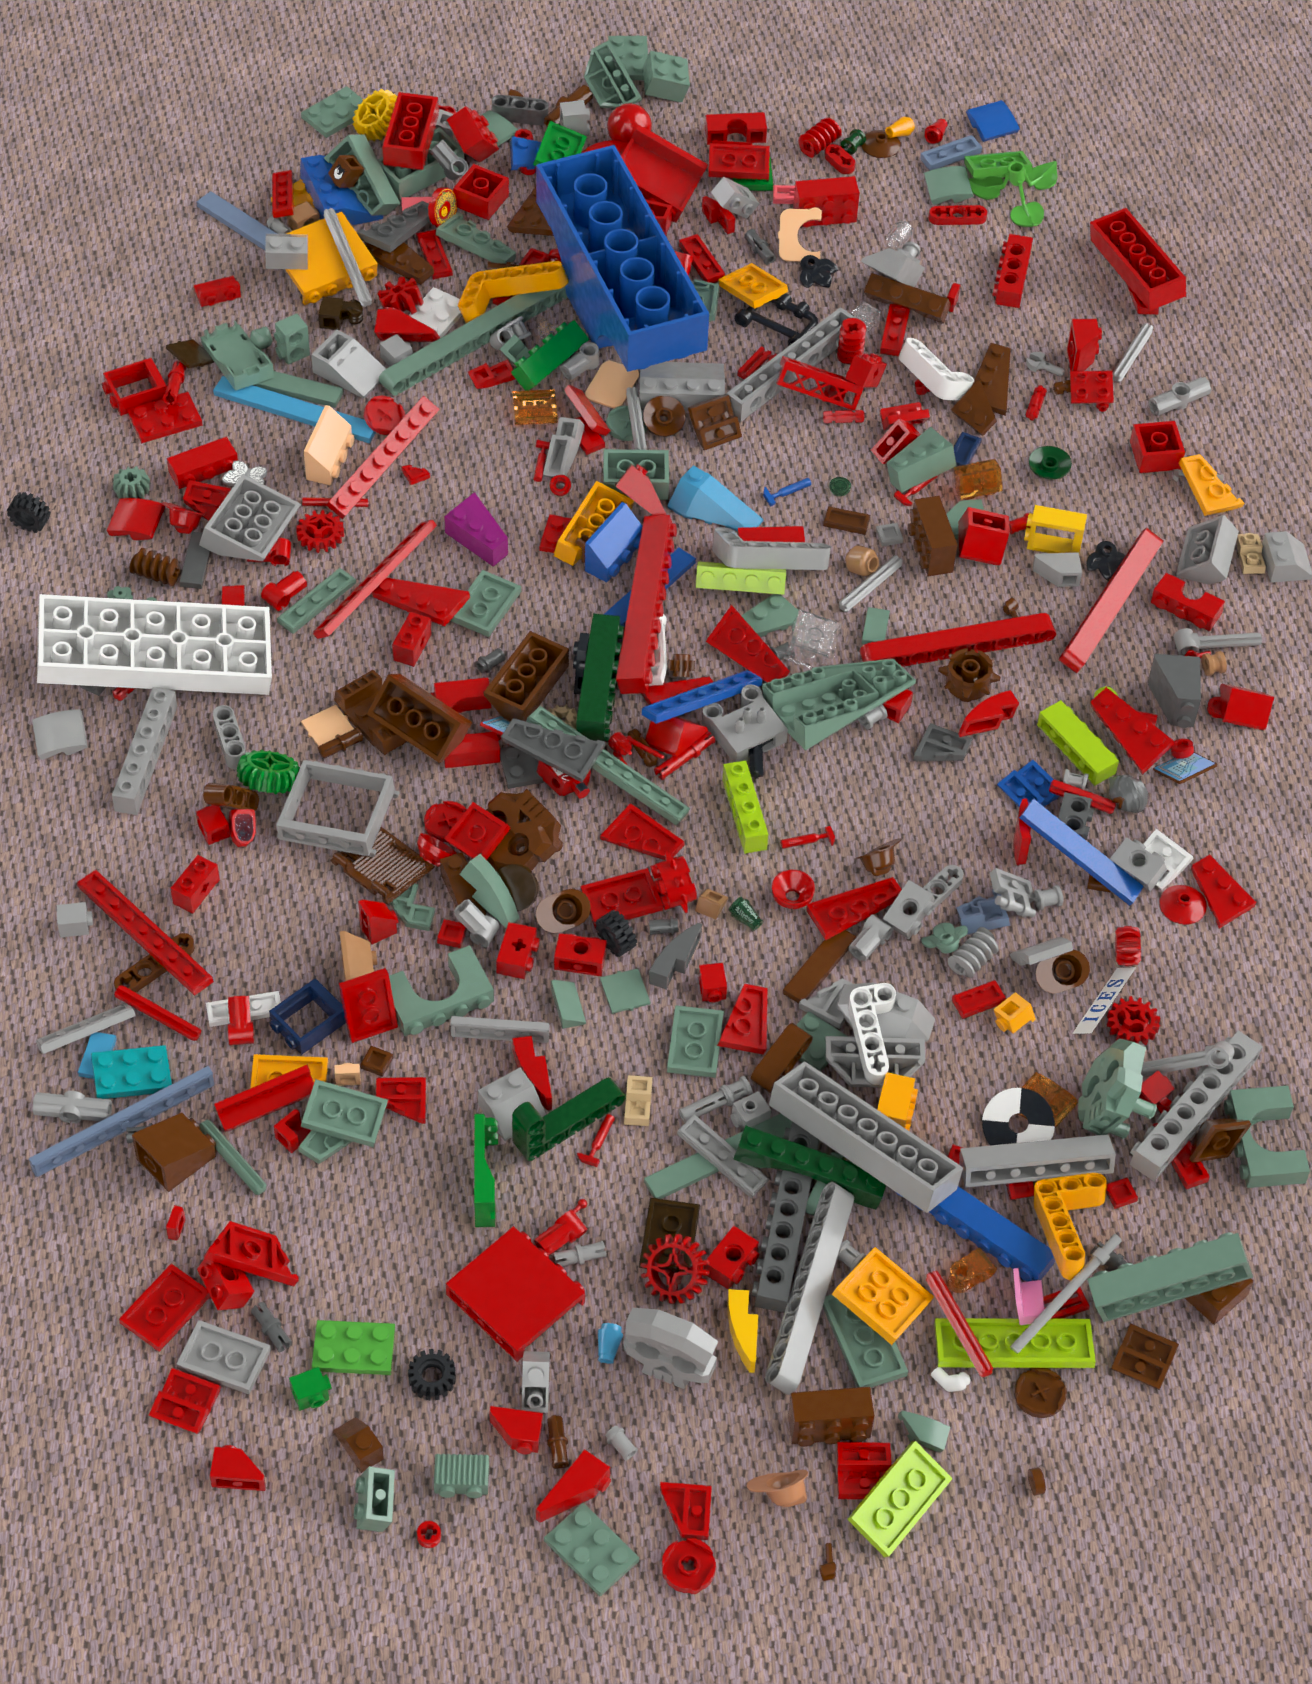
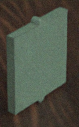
(625, 990)

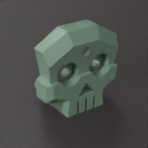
(1113, 1090)

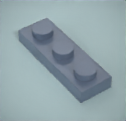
(950, 152)

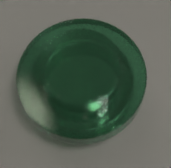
(840, 486)

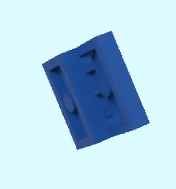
(993, 120)
(1028, 783)

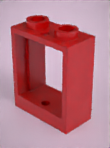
(130, 374)

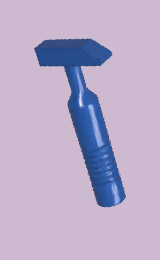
(786, 490)

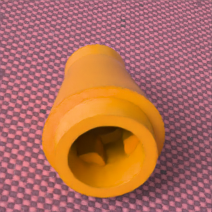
(902, 127)

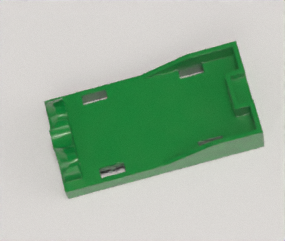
(484, 1182)

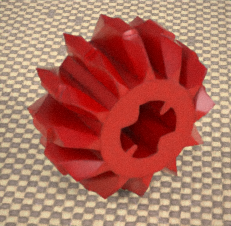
(1128, 945)

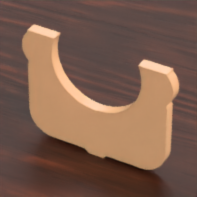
(790, 223)

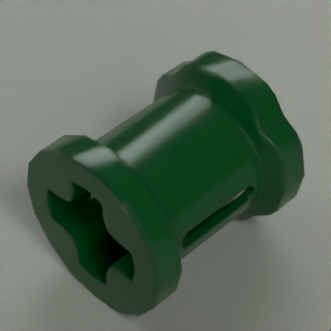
(853, 141)

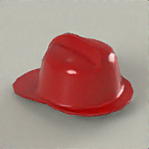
(183, 518)

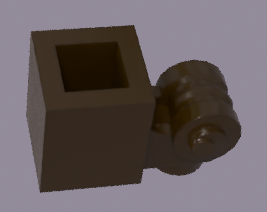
(335, 310)

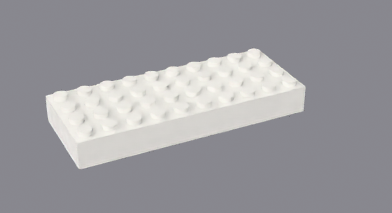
(153, 644)

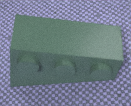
(921, 460)

